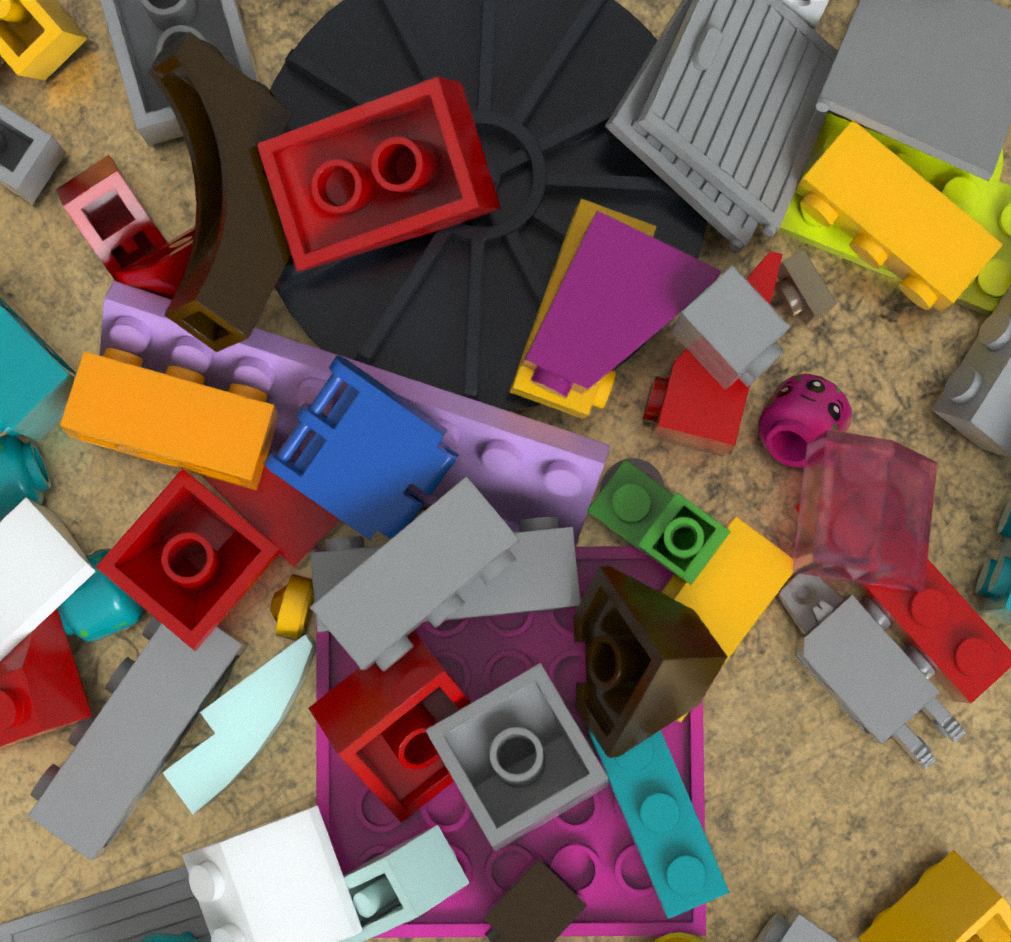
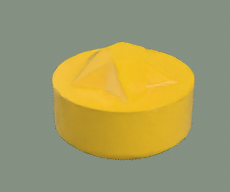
(292, 607)

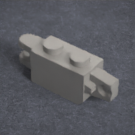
(864, 667)

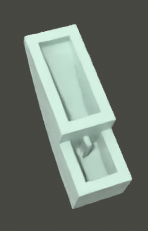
(242, 726)

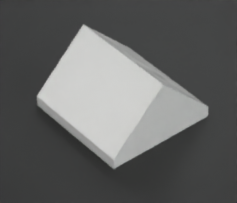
(37, 570)

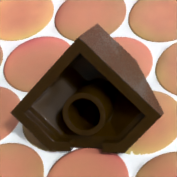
(643, 660)

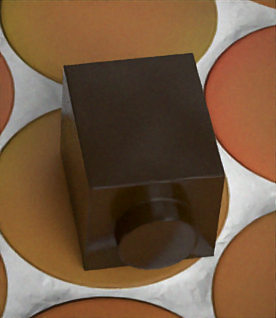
(534, 906)

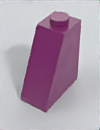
(610, 303)

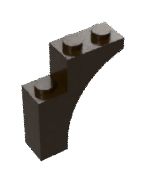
(238, 230)

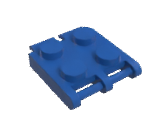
(364, 453)

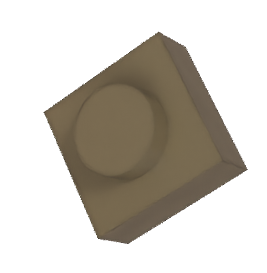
(803, 289)

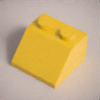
(945, 906)

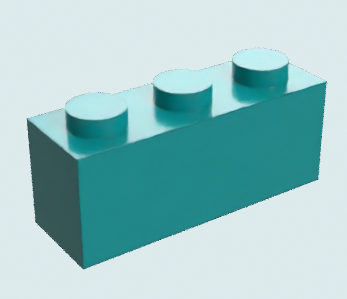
(663, 825)

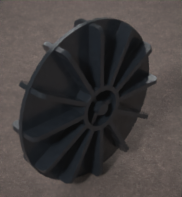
(540, 93)

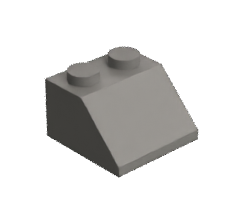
(518, 757)

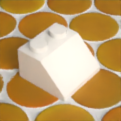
(273, 884)

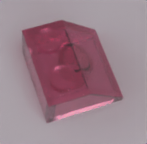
(865, 511)

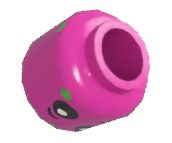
(799, 413)

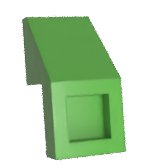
(658, 522)

